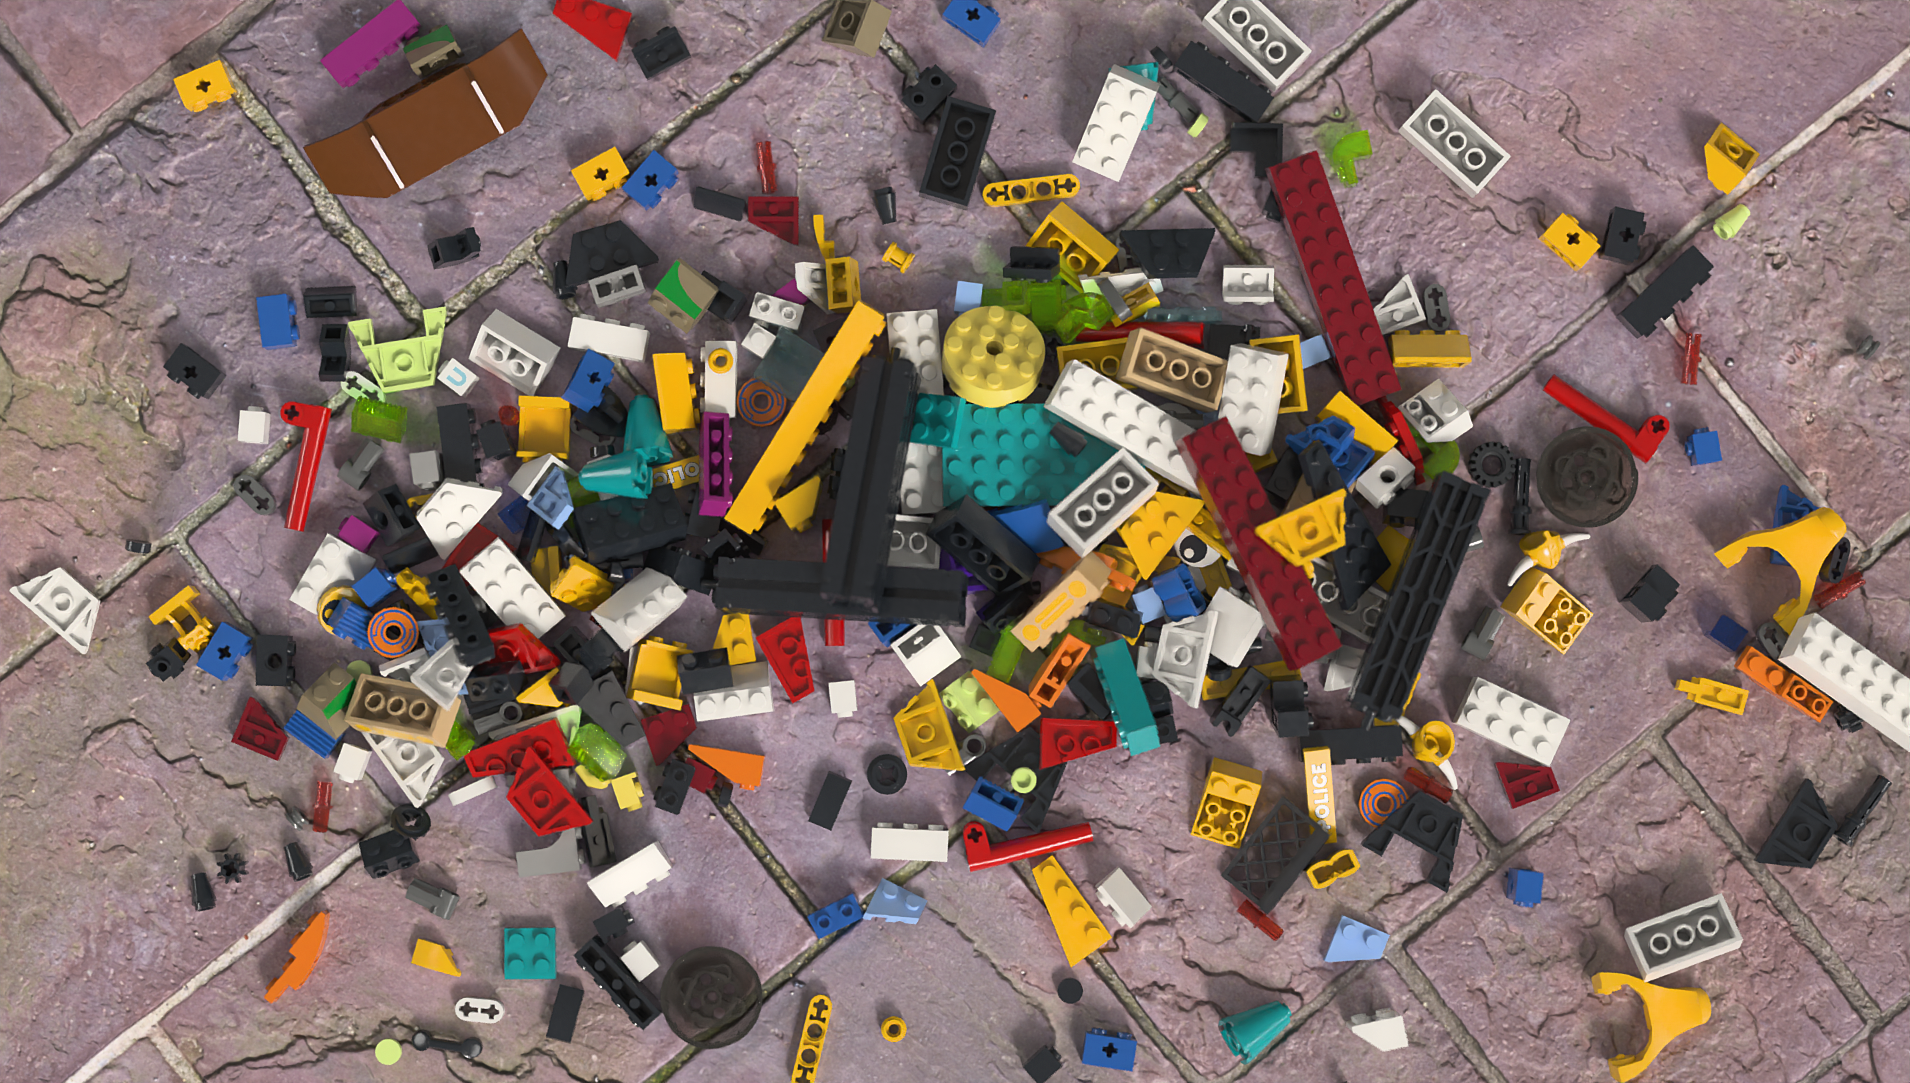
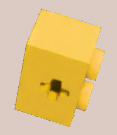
(192, 85)
(588, 174)
(1558, 234)
(842, 284)

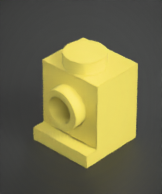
(628, 791)

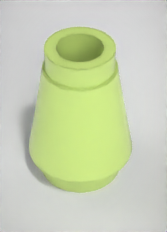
(1730, 223)

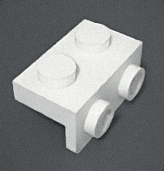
(1248, 284)
(776, 312)

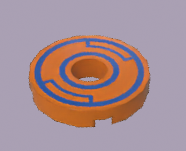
(754, 415)
(393, 617)
(1372, 792)

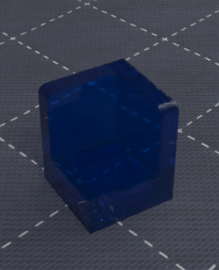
(515, 515)
(1727, 634)

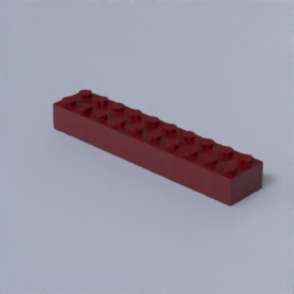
(1333, 278)
(1239, 507)

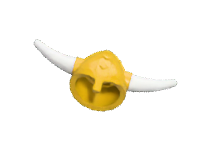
(1543, 550)
(1432, 743)

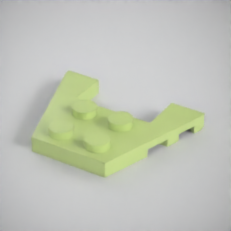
(405, 362)

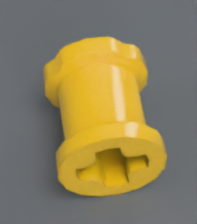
(898, 257)

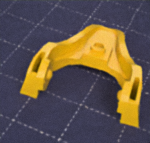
(1803, 545)
(1666, 1013)

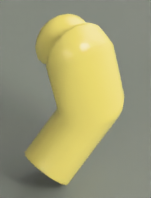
(589, 779)

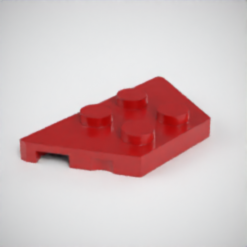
(1399, 430)
(518, 643)
(544, 798)

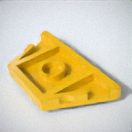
(1156, 528)
(1308, 530)
(582, 586)
(927, 732)

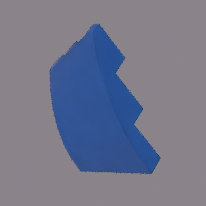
(1338, 440)
(1787, 510)
(1030, 525)

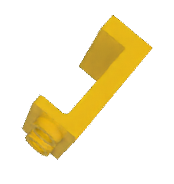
(544, 427)
(656, 673)

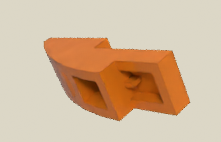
(1066, 557)
(1783, 684)
(307, 950)

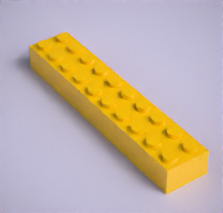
(801, 422)

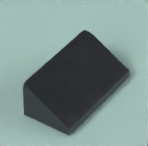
(719, 203)
(330, 301)
(531, 537)
(754, 541)
(410, 555)

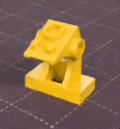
(180, 608)

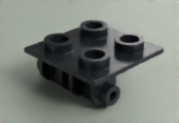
(1224, 336)

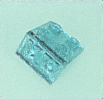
(788, 365)

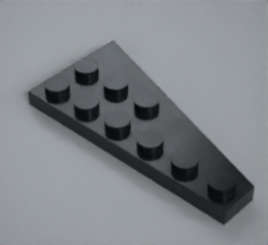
(1361, 558)

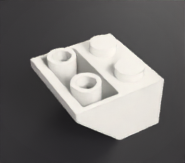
(1436, 413)
(925, 652)
(1123, 896)
(1382, 1030)

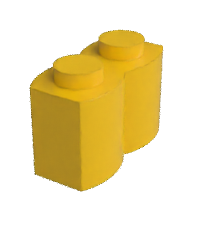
(1325, 871)

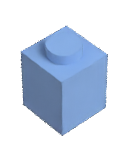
(967, 297)
(1148, 602)

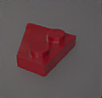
(776, 216)
(260, 731)
(668, 731)
(1526, 782)

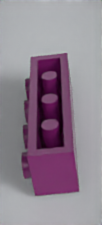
(371, 43)
(714, 464)

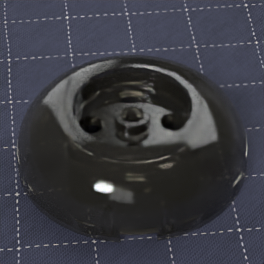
(1598, 449)
(699, 1025)

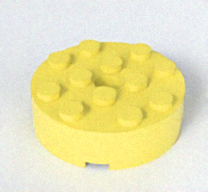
(993, 356)

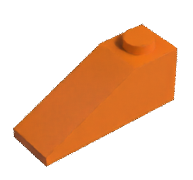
(1057, 670)
(1013, 704)
(735, 765)

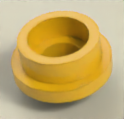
(720, 352)
(893, 1037)

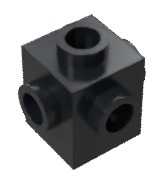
(168, 659)

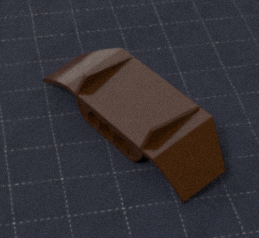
(432, 122)

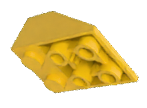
(1546, 609)
(1227, 802)

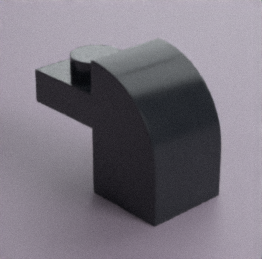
(455, 249)
(335, 352)

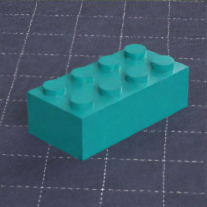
(1126, 697)

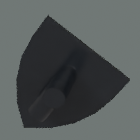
(607, 418)

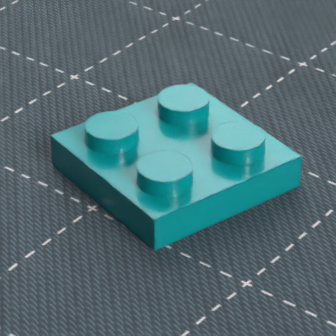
(938, 420)
(530, 953)

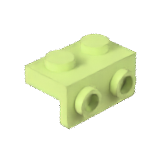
(968, 702)

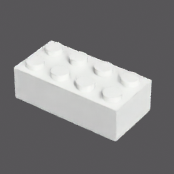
(1257, 39)
(1116, 122)
(1454, 143)
(1253, 395)
(1102, 503)
(511, 589)
(1511, 721)
(1683, 937)

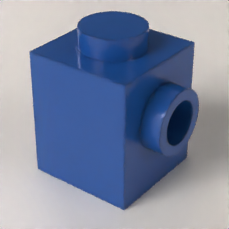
(1703, 447)

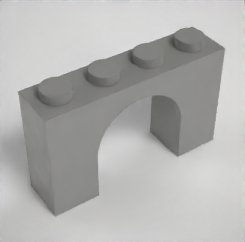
(564, 853)

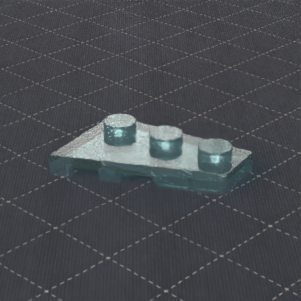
(1184, 314)

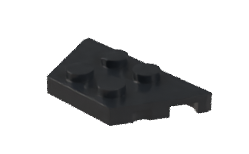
(605, 251)
(1169, 251)
(1800, 831)

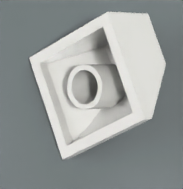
(534, 473)

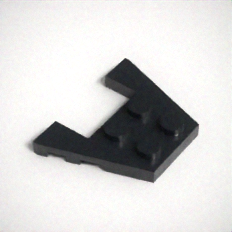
(1019, 752)
(1428, 826)

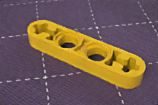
(1031, 193)
(810, 1042)

